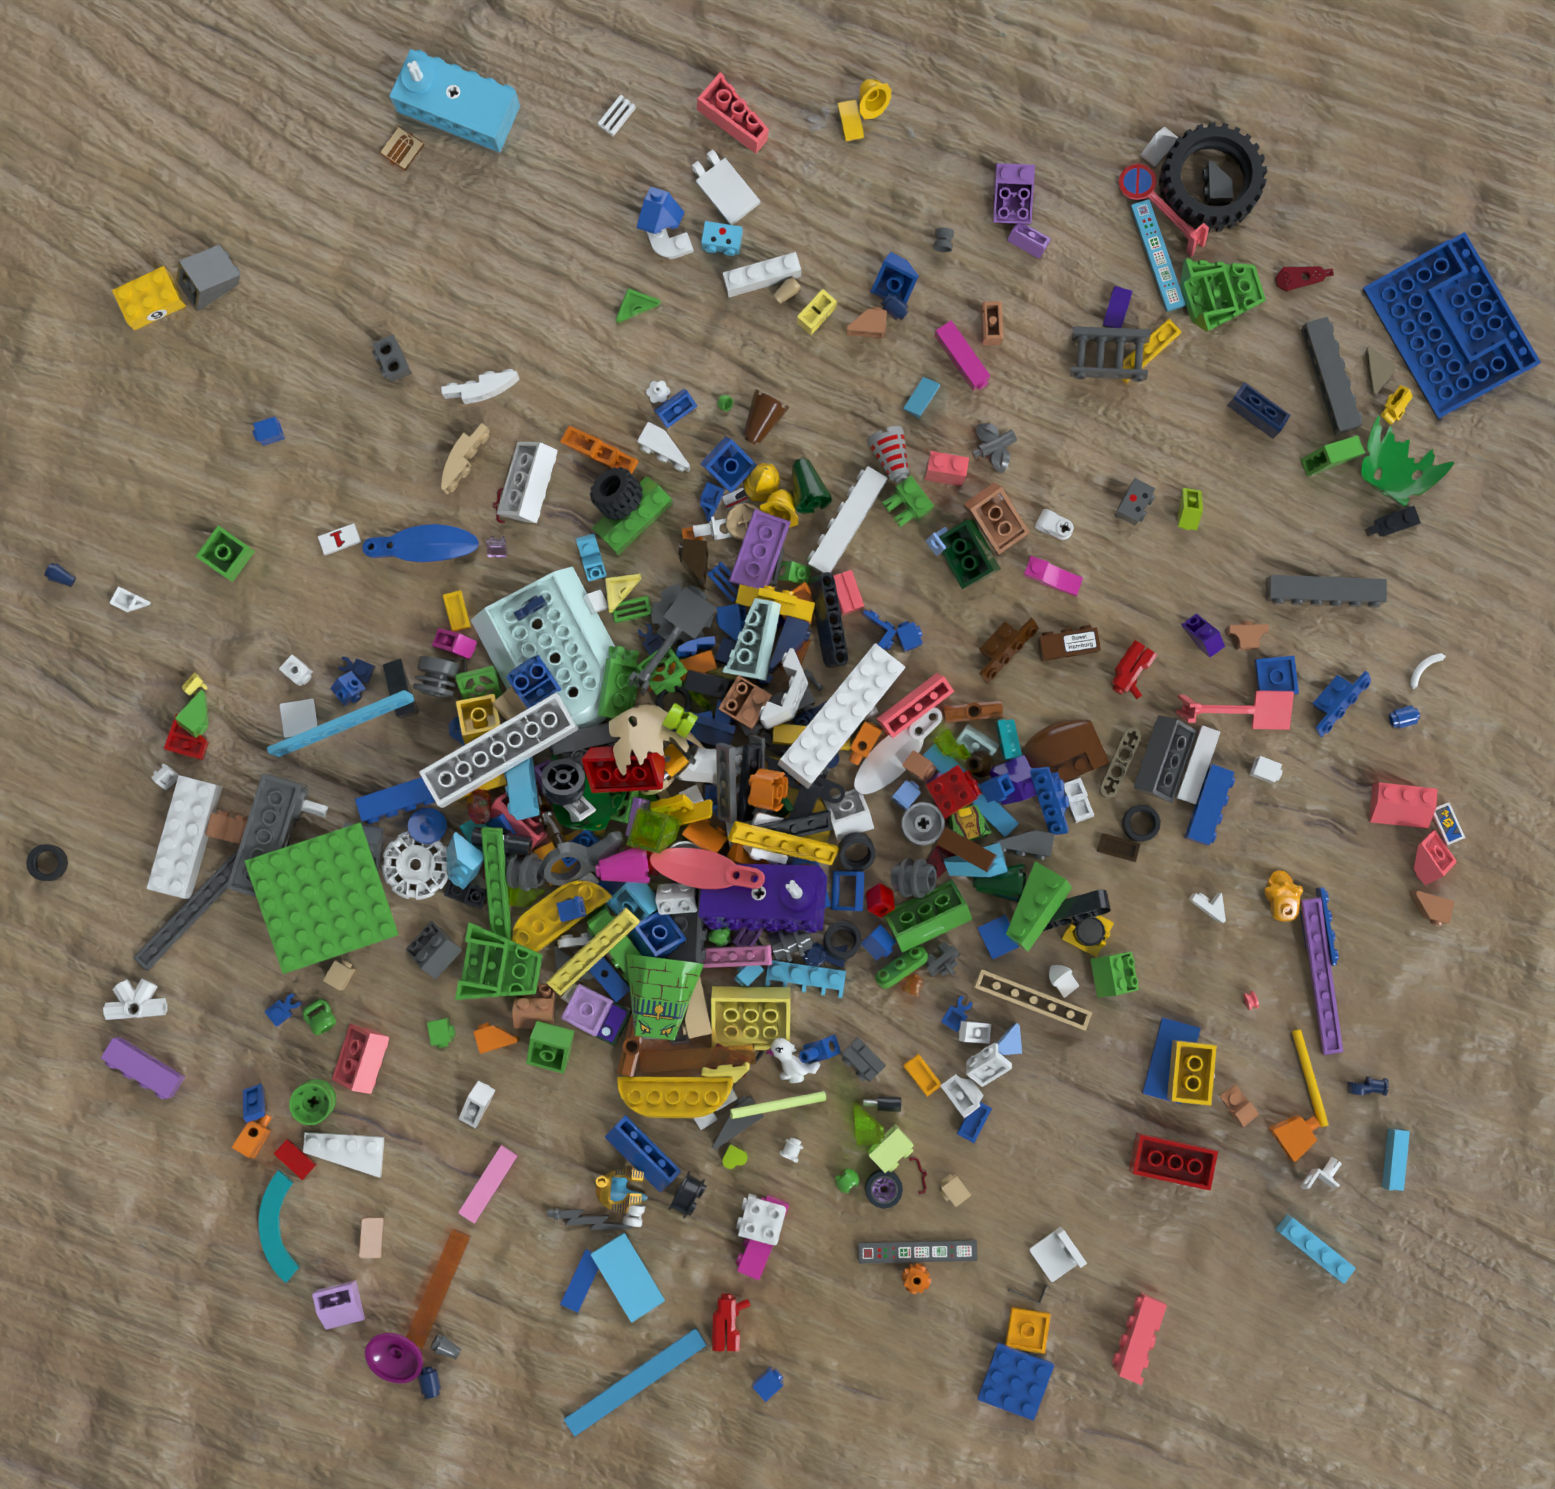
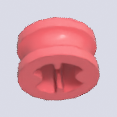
(1251, 1000)

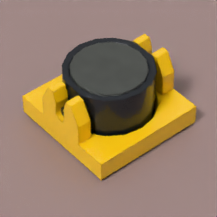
(1089, 933)

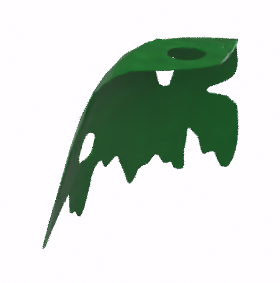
(1397, 468)
(600, 801)

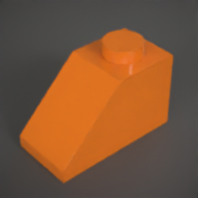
(493, 1037)

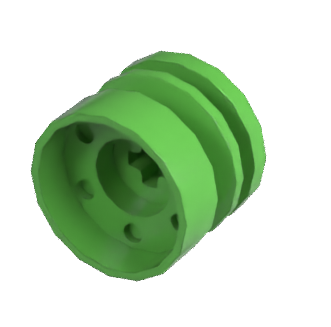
(302, 1106)

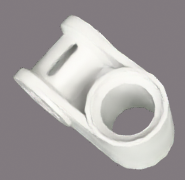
(1052, 524)

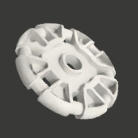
(410, 876)

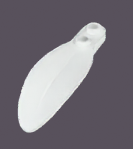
(887, 758)

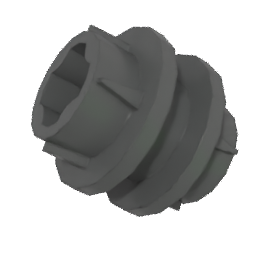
(524, 871)
(913, 878)
(785, 943)

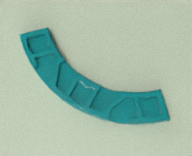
(270, 1229)

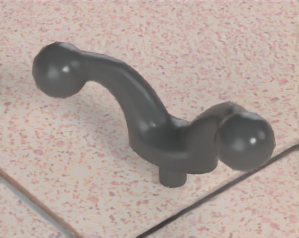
(808, 674)

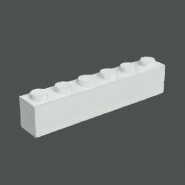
(847, 522)

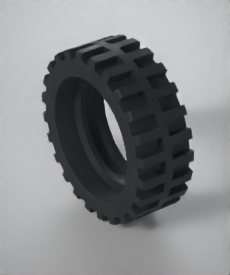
(1230, 143)

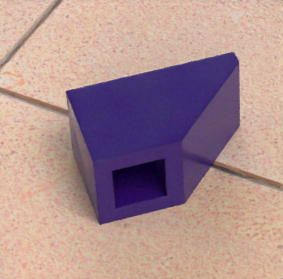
(1204, 635)

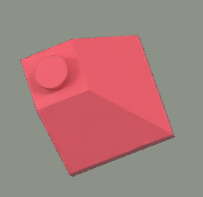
(1432, 859)

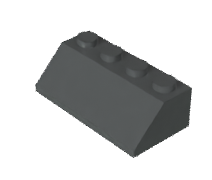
(1165, 758)

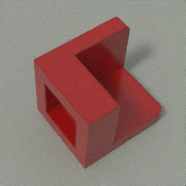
(880, 900)

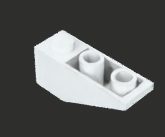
(659, 443)

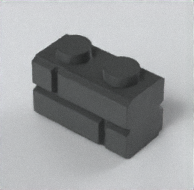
(862, 1059)

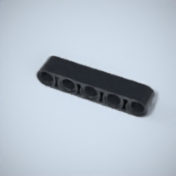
(828, 620)
(1080, 908)

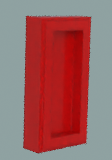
(295, 1159)

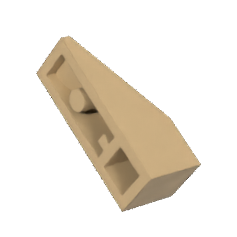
(696, 1016)

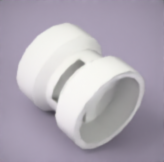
(634, 1214)

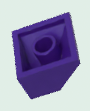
(1020, 776)

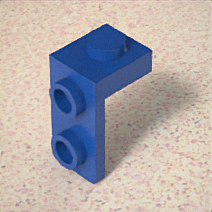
(886, 642)

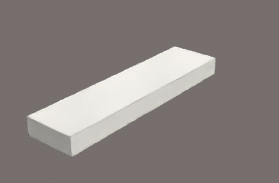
(1198, 765)

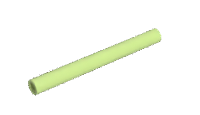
(777, 1105)

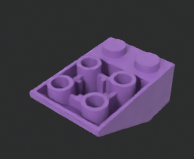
(1013, 193)

